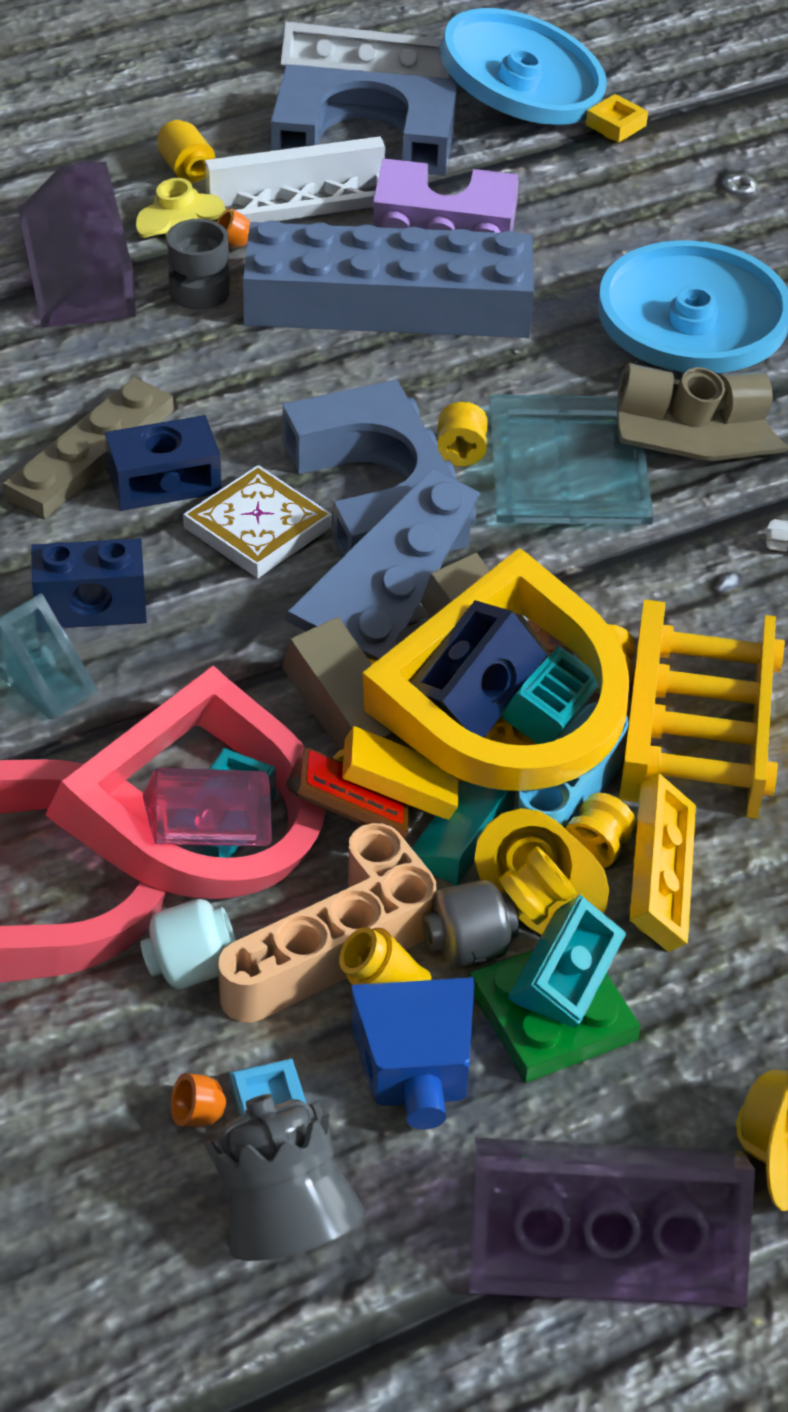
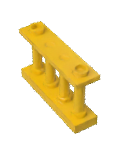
(651, 720)

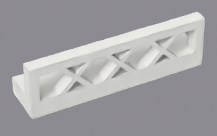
(361, 50)
(296, 177)

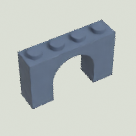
(320, 97)
(365, 426)

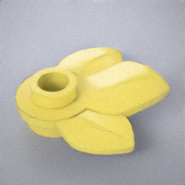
(174, 203)

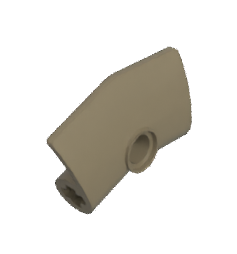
(698, 415)

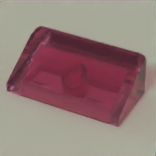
(209, 807)

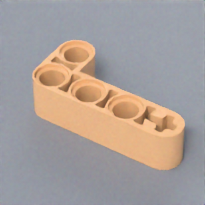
(302, 951)

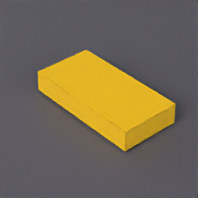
(398, 773)

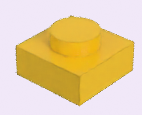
(616, 118)

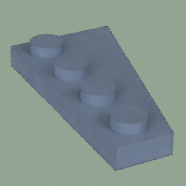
(387, 571)

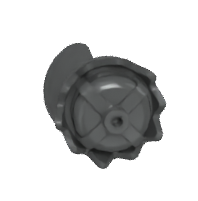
(282, 1180)

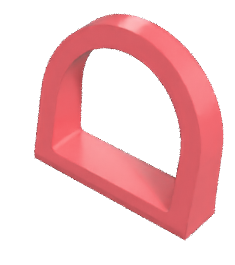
(108, 828)
(76, 946)

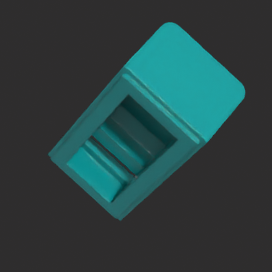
(536, 717)

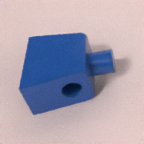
(415, 1044)

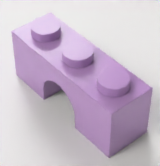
(407, 201)

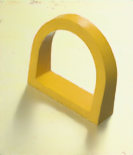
(528, 590)

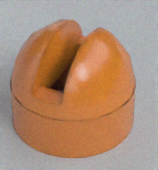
(237, 227)
(197, 1101)

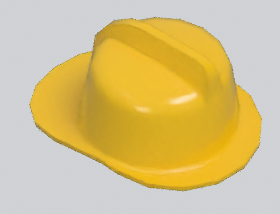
(517, 832)
(764, 1130)

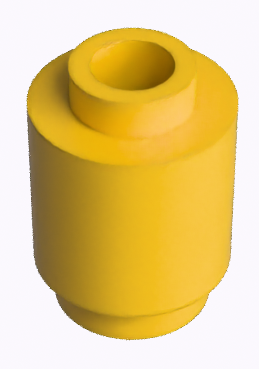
(184, 150)

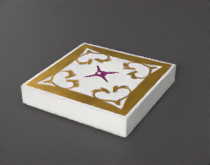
(257, 521)

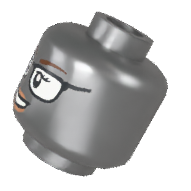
(471, 923)

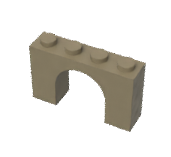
(329, 663)

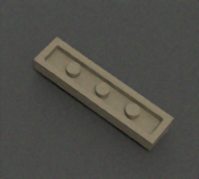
(81, 451)

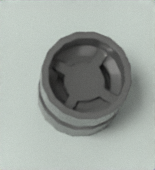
(198, 264)

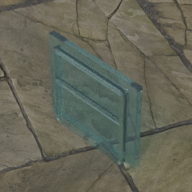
(565, 462)

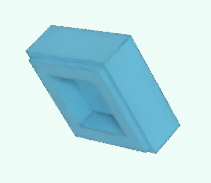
(276, 1078)

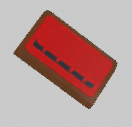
(320, 781)

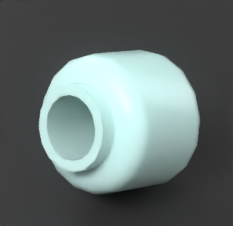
(187, 943)

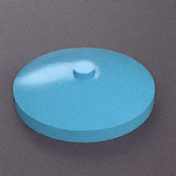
(522, 66)
(694, 306)

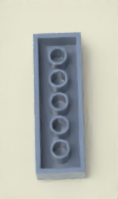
(388, 279)

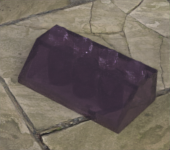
(78, 248)
(610, 1222)

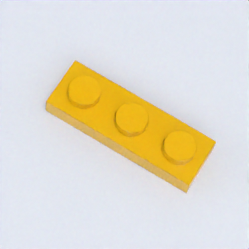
(663, 863)

